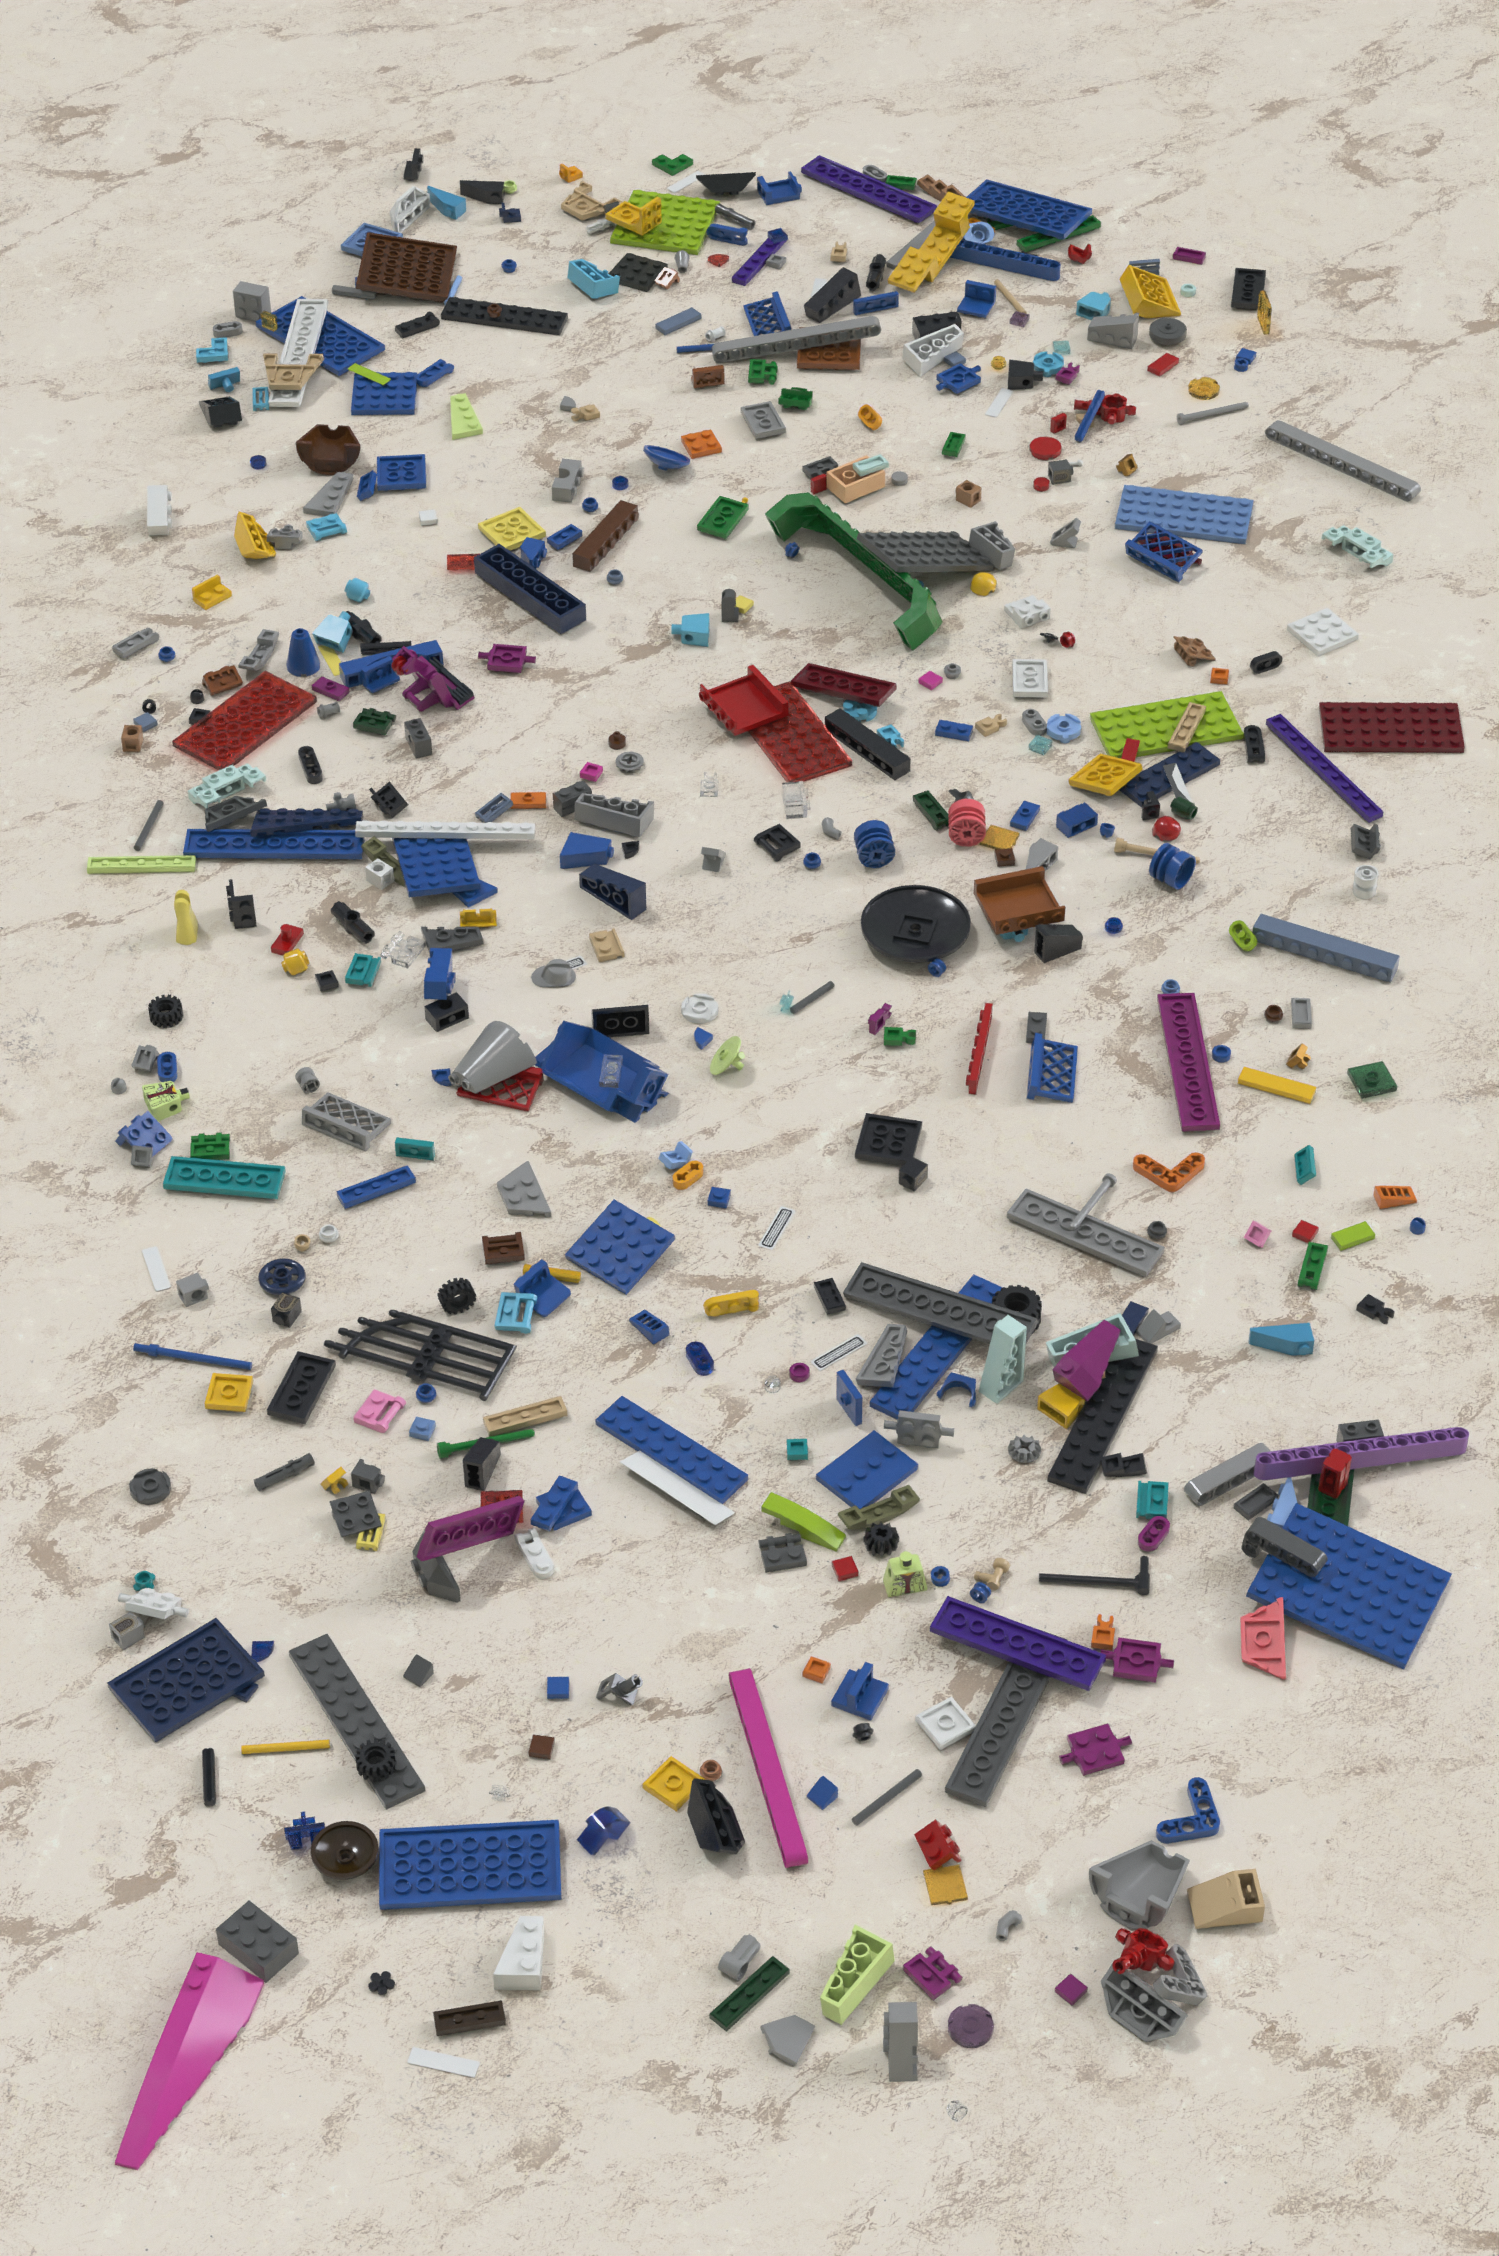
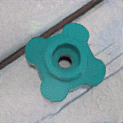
(143, 1580)

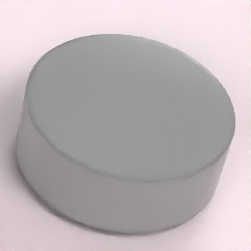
(899, 478)

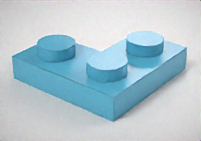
(217, 352)

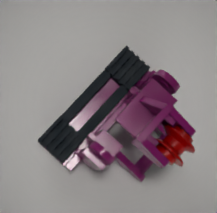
(432, 675)

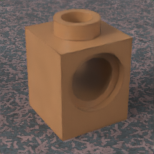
(968, 493)
(132, 738)

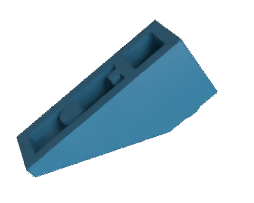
(447, 203)
(1287, 1339)

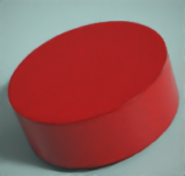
(1041, 484)

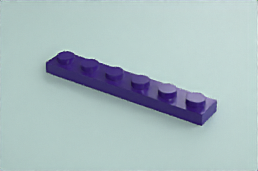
(756, 262)

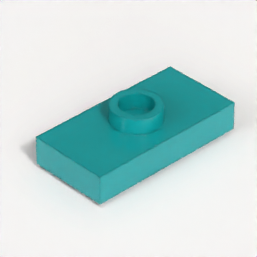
(1305, 1164)

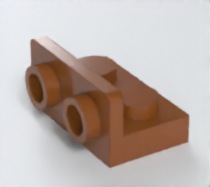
(708, 376)
(222, 680)

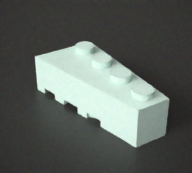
(1124, 1348)
(1004, 1360)

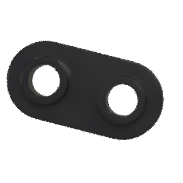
(1266, 662)

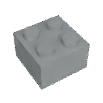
(251, 300)

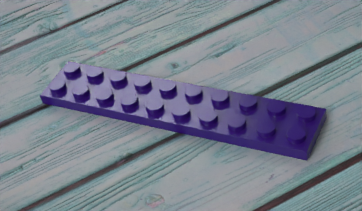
(869, 189)

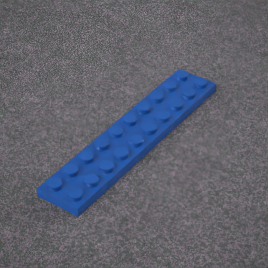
(279, 845)
(928, 1359)

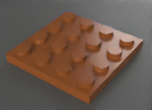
(831, 356)

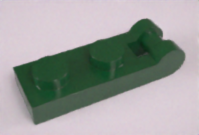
(931, 809)

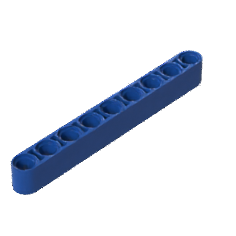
(1007, 260)

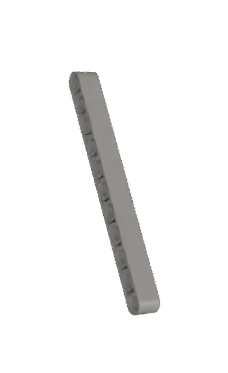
(788, 338)
(1343, 460)

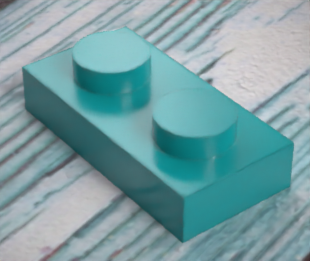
(414, 1148)

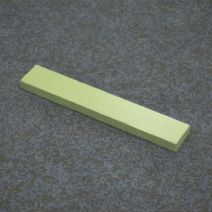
(141, 864)

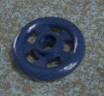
(281, 1276)

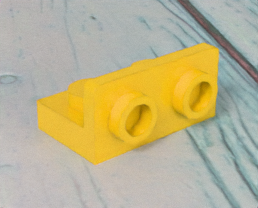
(210, 592)

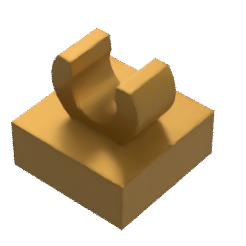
(1127, 465)
(1298, 1057)

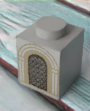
(127, 1630)

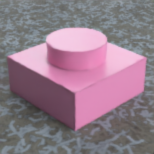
(1257, 1234)

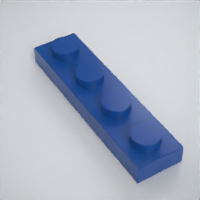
(376, 1187)

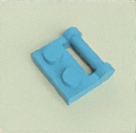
(326, 526)
(509, 1311)

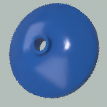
(665, 457)

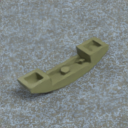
(377, 850)
(885, 1510)

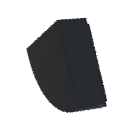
(630, 849)

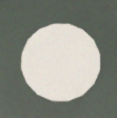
(699, 1008)

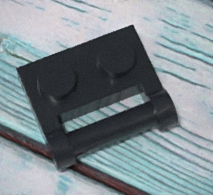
(781, 838)

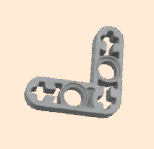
(1186, 1985)

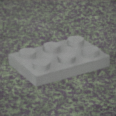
(763, 420)

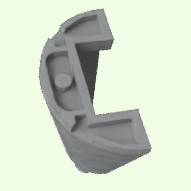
(492, 1058)
(1138, 1884)

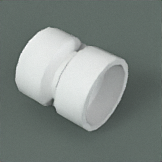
(1365, 881)

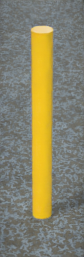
(286, 1746)

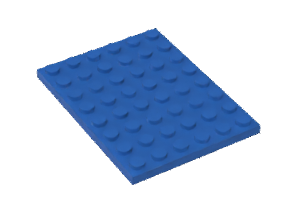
(1362, 1593)

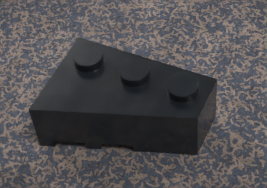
(928, 324)

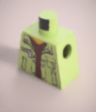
(164, 1099)
(904, 1575)

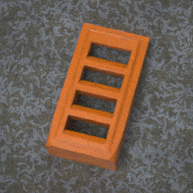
(1388, 1196)

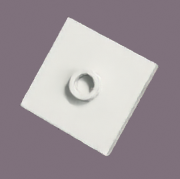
(945, 1723)

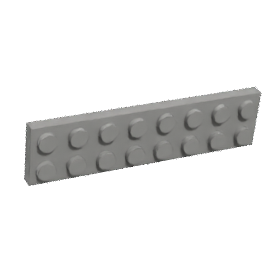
(1090, 1236)

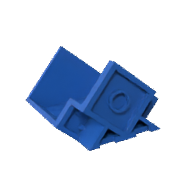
(577, 1060)

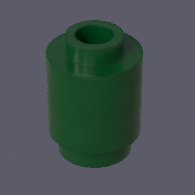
(1183, 808)

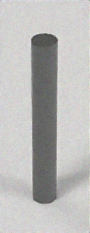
(813, 996)

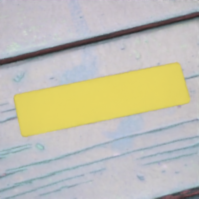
(331, 658)

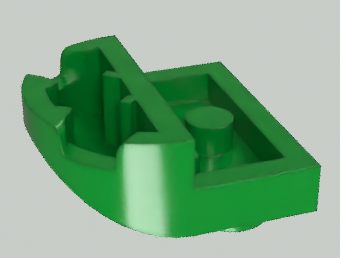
(795, 397)

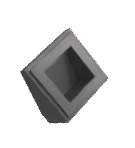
(419, 1670)

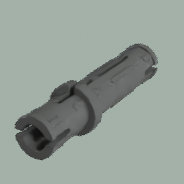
(729, 213)
(283, 1472)

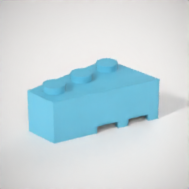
(592, 280)

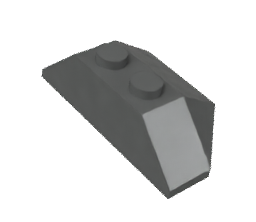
(435, 1576)

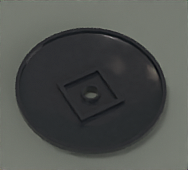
(894, 913)

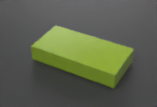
(1353, 1235)

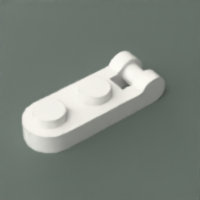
(535, 1554)

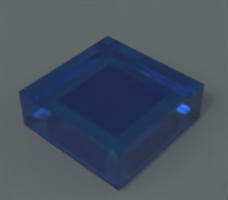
(777, 235)

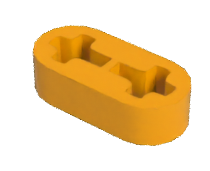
(689, 1176)

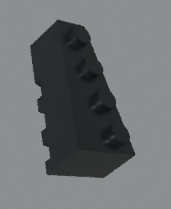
(833, 295)

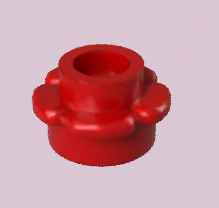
(1067, 639)

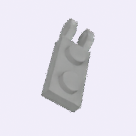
(135, 642)

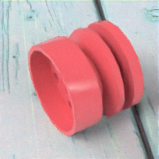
(967, 822)

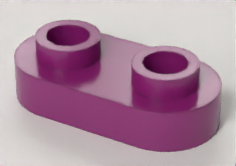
(1150, 1536)

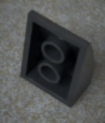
(221, 411)

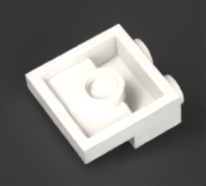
(1028, 611)

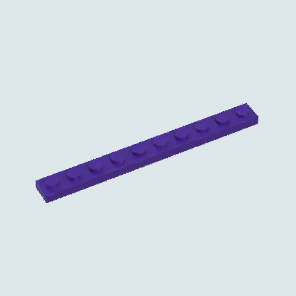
(1324, 768)

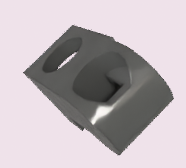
(729, 611)

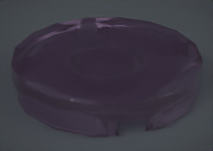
(970, 2026)

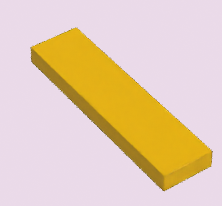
(1277, 1085)

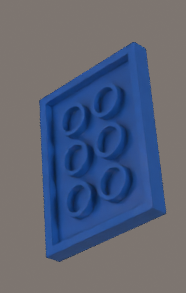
(867, 1471)

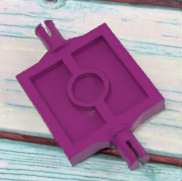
(507, 658)
(1137, 1659)
(1095, 1749)

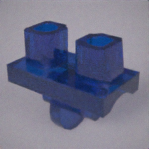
(305, 1829)

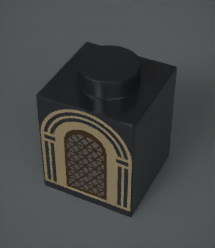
(913, 1174)
(286, 1310)

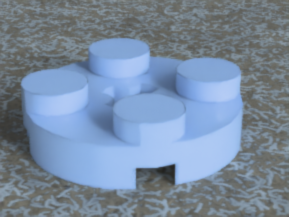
(1056, 727)

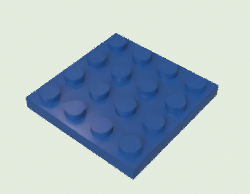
(392, 398)
(620, 1246)

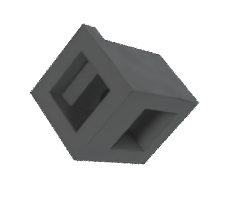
(367, 1477)

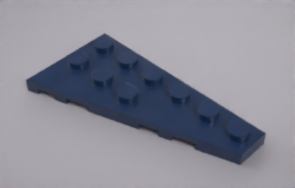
(301, 819)

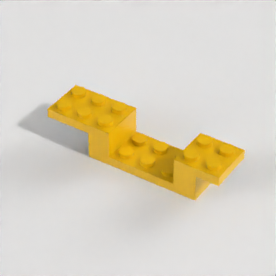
(927, 262)

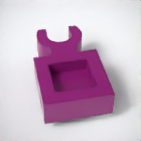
(1067, 375)
(877, 1020)

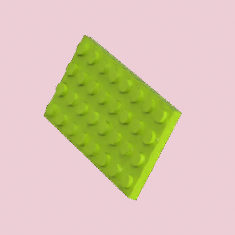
(1157, 721)

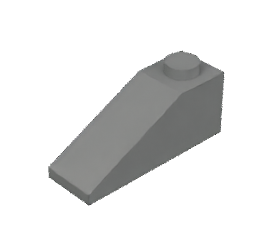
(1042, 854)

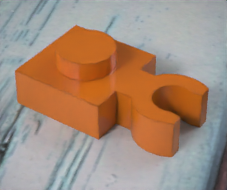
(1103, 1634)

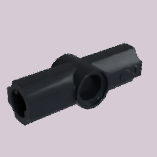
(876, 271)
(363, 630)
(352, 922)

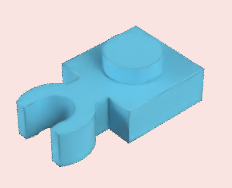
(891, 735)

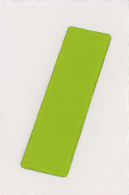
(369, 374)

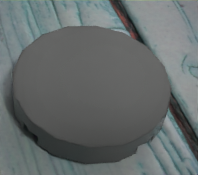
(150, 1486)

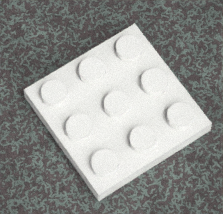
(1322, 632)

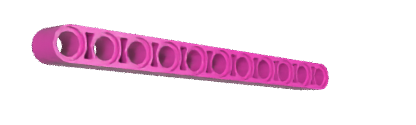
(768, 1768)

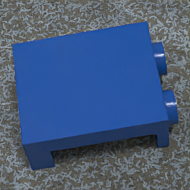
(779, 191)

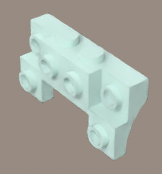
(1359, 545)
(224, 783)

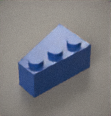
(439, 977)

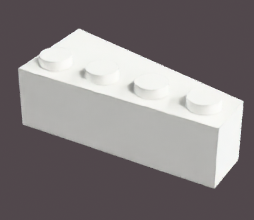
(931, 349)

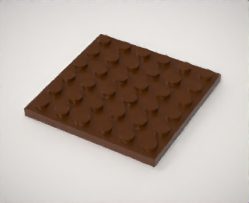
(406, 267)

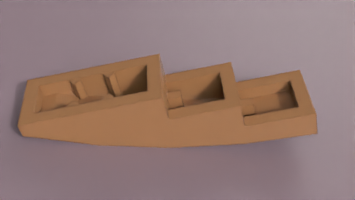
(936, 188)

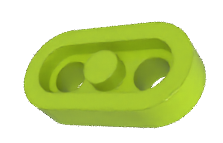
(1245, 939)

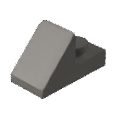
(1066, 535)
(712, 859)
(1157, 1326)

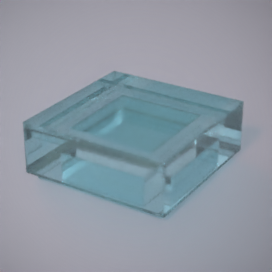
(1061, 347)

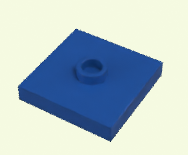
(849, 1397)

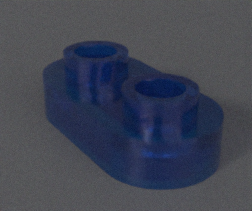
(696, 1355)

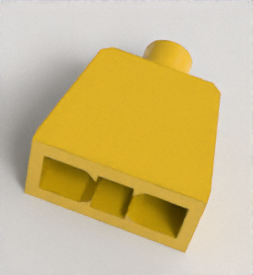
(1060, 1405)

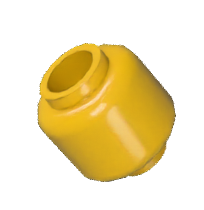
(295, 961)

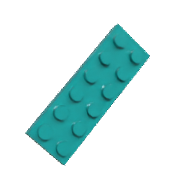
(224, 1177)

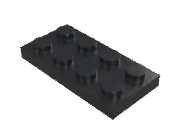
(1247, 288)
(301, 1387)

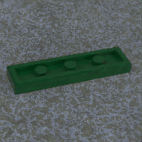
(749, 1993)

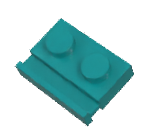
(362, 970)
(1152, 1499)

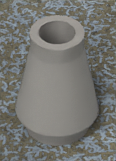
(682, 259)

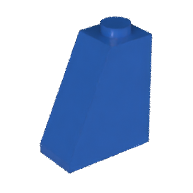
(585, 850)

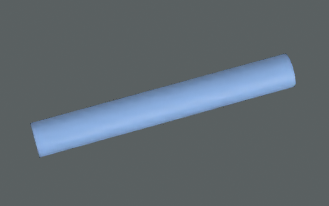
(454, 287)

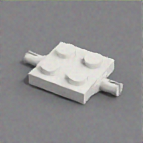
(153, 1604)

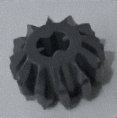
(881, 1539)

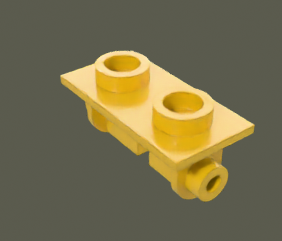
(485, 918)

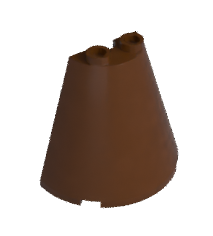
(328, 450)

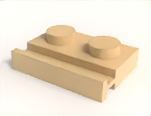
(606, 945)

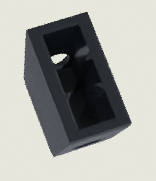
(1022, 375)

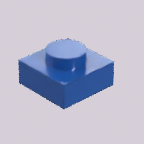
(719, 1197)

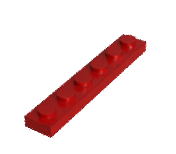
(980, 1043)

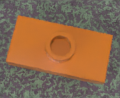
(528, 800)

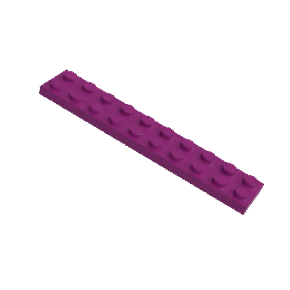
(1188, 1062)

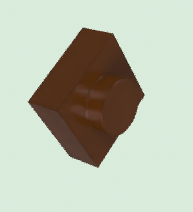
(1004, 857)

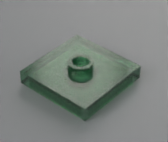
(1372, 1079)

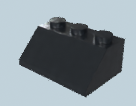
(621, 1020)

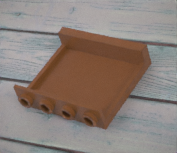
(1017, 900)

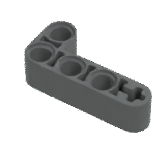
(1284, 1546)

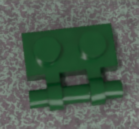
(374, 721)

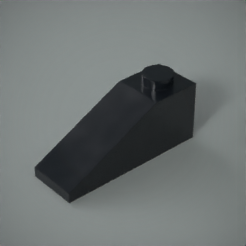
(485, 191)

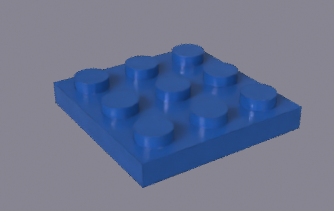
(401, 472)

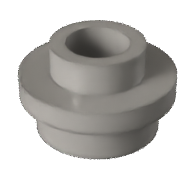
(952, 670)

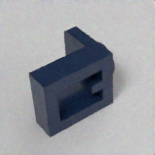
(509, 215)

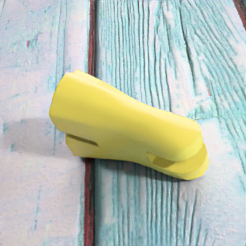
(186, 920)

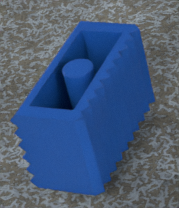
(1076, 819)

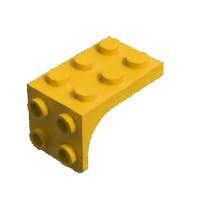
(635, 218)

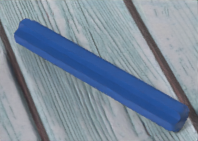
(1089, 416)

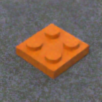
(701, 444)

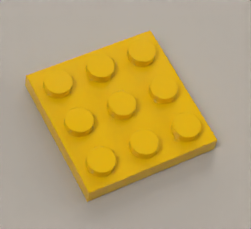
(1105, 774)

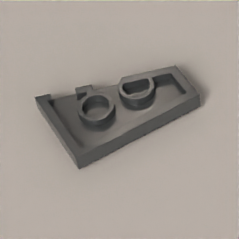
(452, 938)

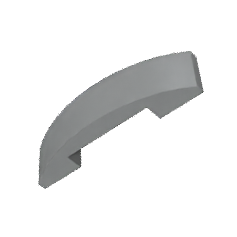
(261, 653)

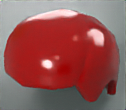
(1166, 828)

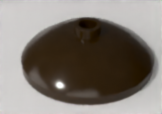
(344, 1841)

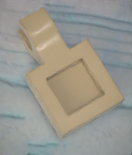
(586, 412)

